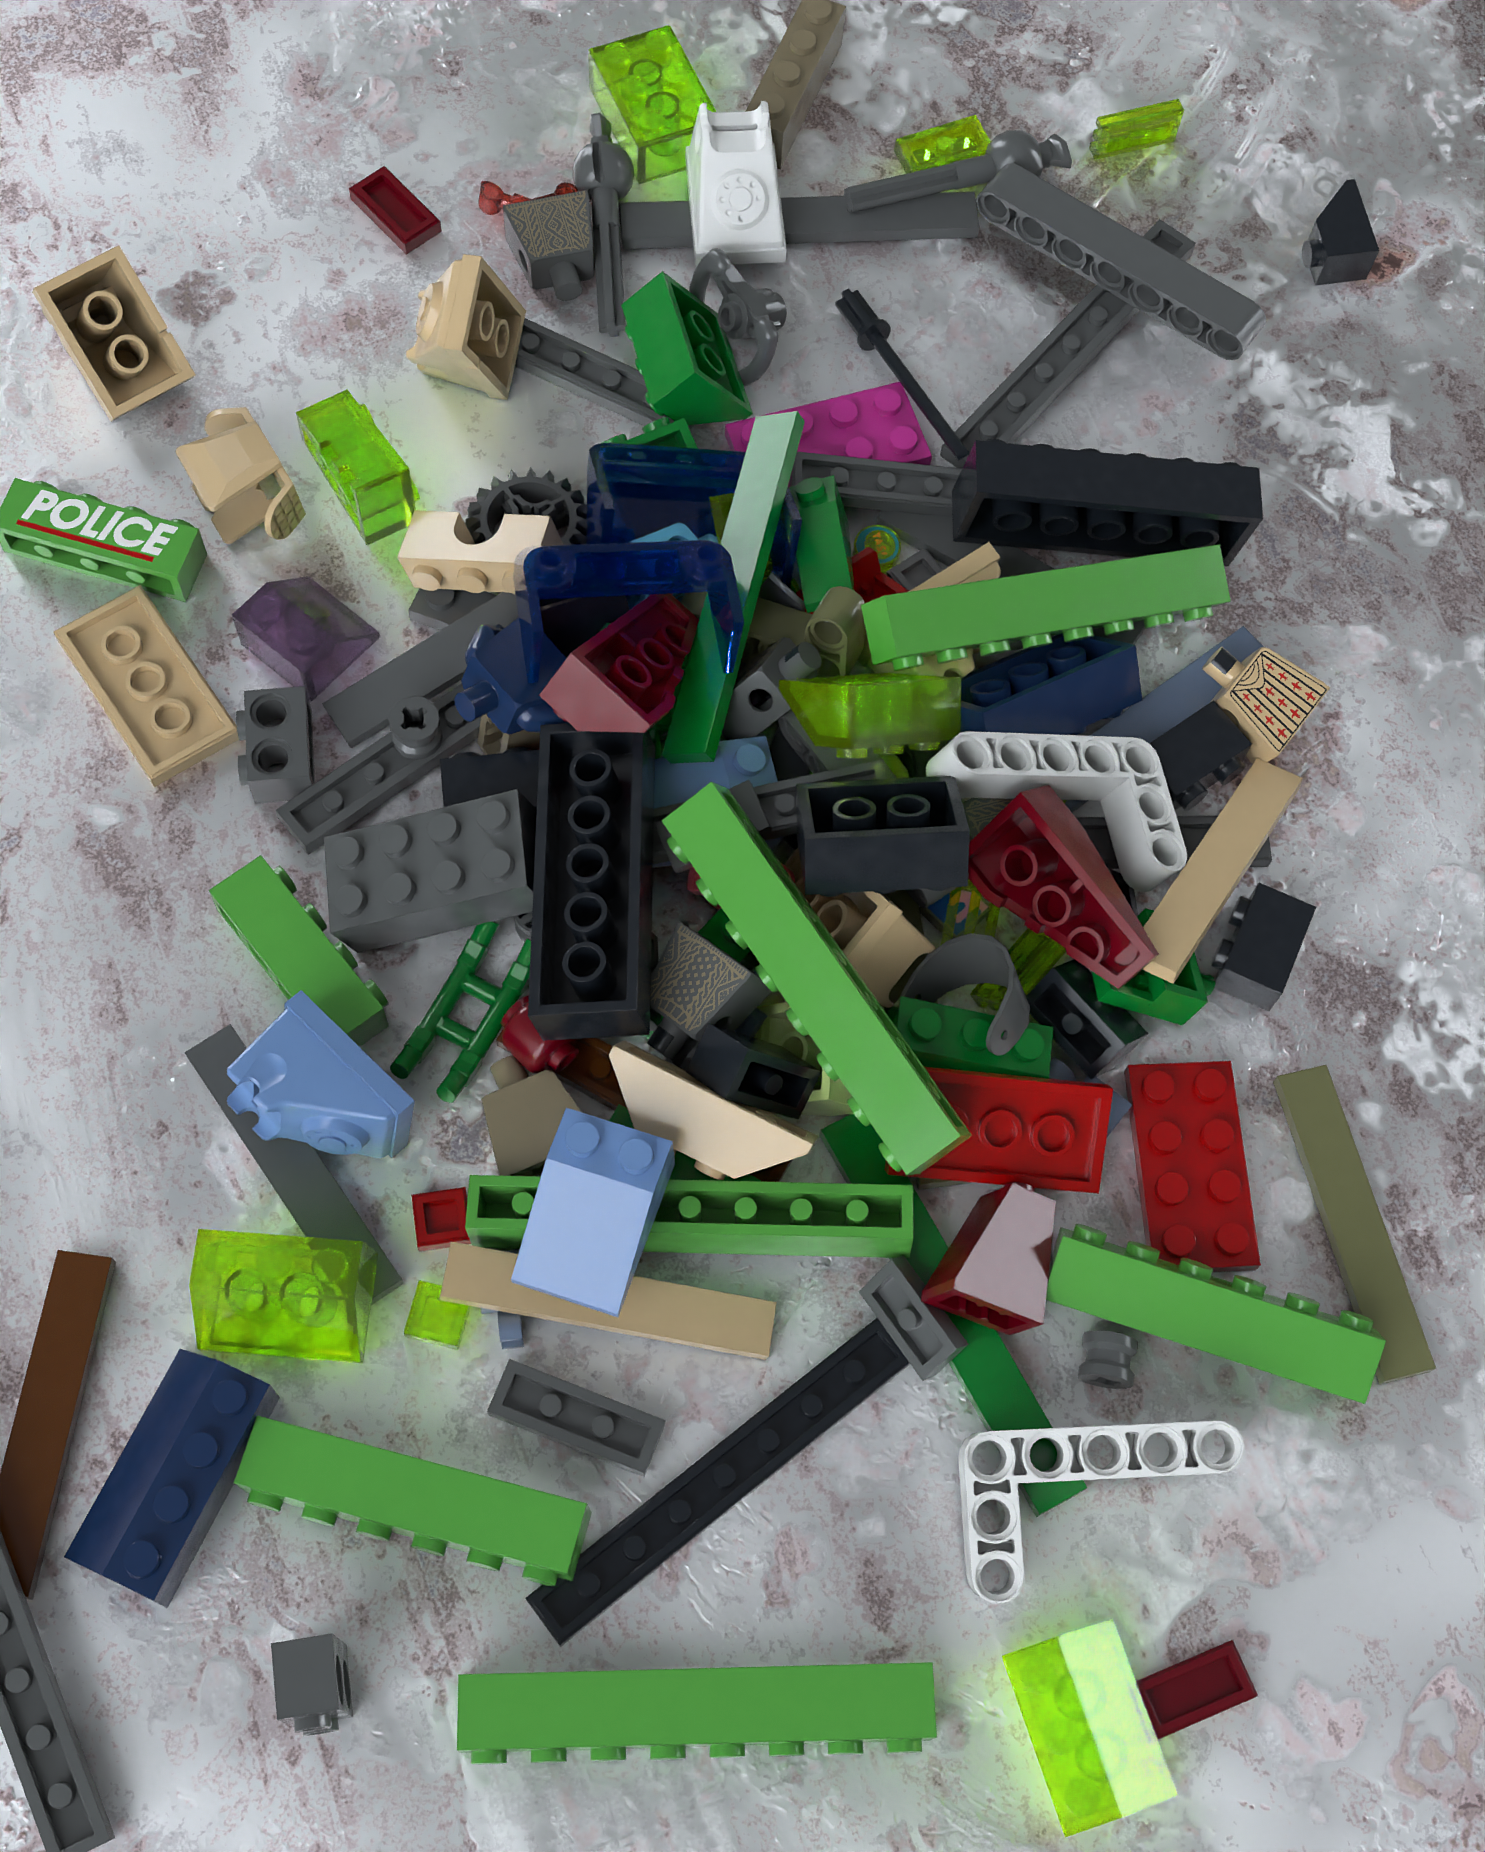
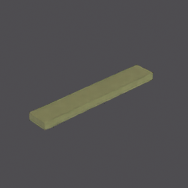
(1353, 1220)

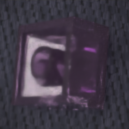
(302, 632)

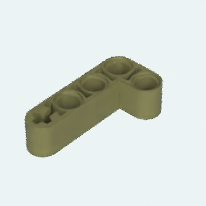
(833, 628)

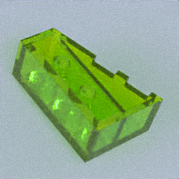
(359, 465)

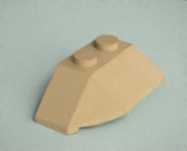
(702, 1124)

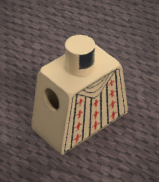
(1264, 697)

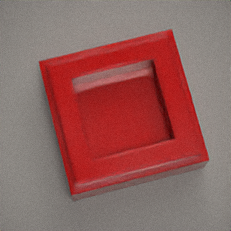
(440, 1218)

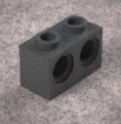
(285, 743)
(312, 1683)

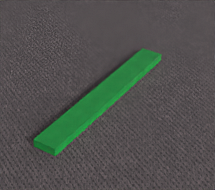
(748, 539)
(985, 1364)

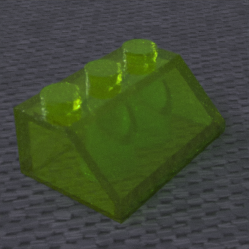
(876, 711)
(282, 1295)
(1089, 1727)

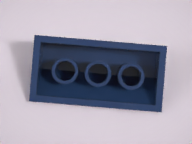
(1052, 688)
(172, 1476)

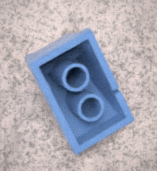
(319, 1087)

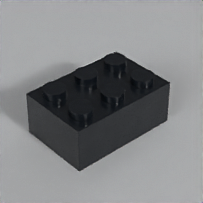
(882, 835)

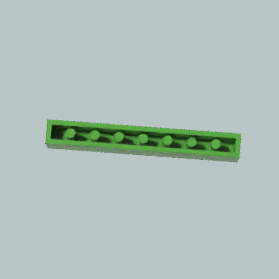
(1044, 604)
(816, 981)
(728, 1217)
(695, 1709)

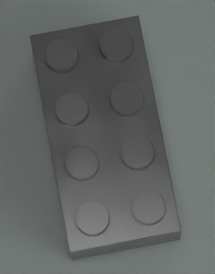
(432, 871)

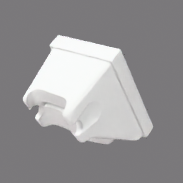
(735, 187)

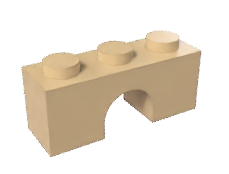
(444, 556)

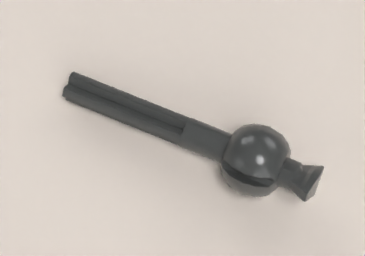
(1006, 148)
(607, 176)

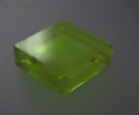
(434, 1319)

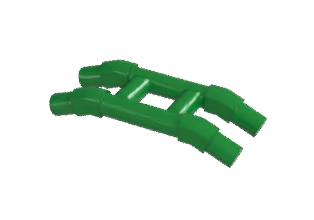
(436, 1021)

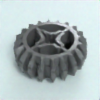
(529, 497)

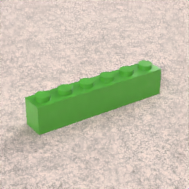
(1214, 1314)
(414, 1499)

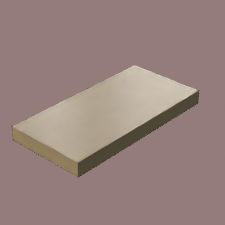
(147, 685)

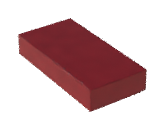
(395, 210)
(1196, 1689)

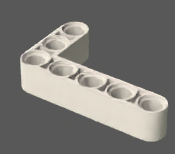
(1112, 770)
(1071, 1465)

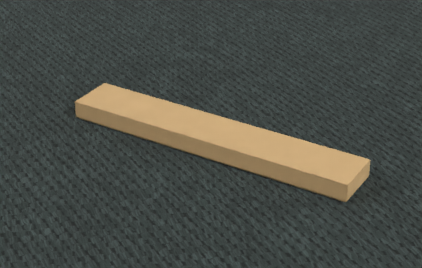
(1218, 866)
(650, 1309)

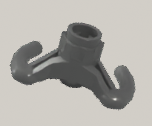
(743, 309)

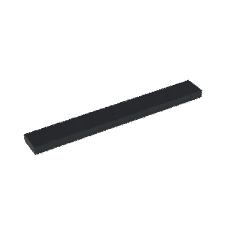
(718, 1481)

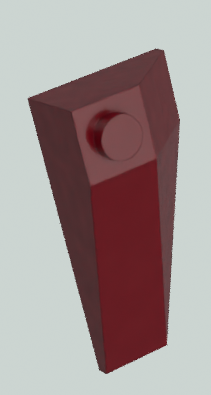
(625, 671)
(1053, 878)

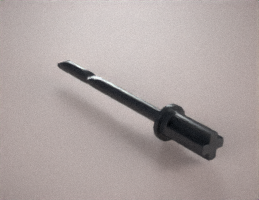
(872, 335)

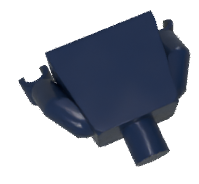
(498, 682)

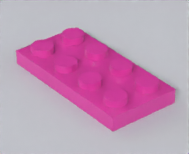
(857, 425)

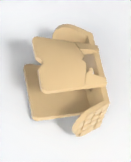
(228, 475)

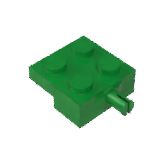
(1156, 996)

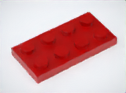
(1024, 1131)
(1192, 1164)

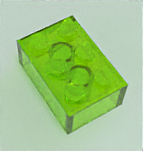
(648, 98)

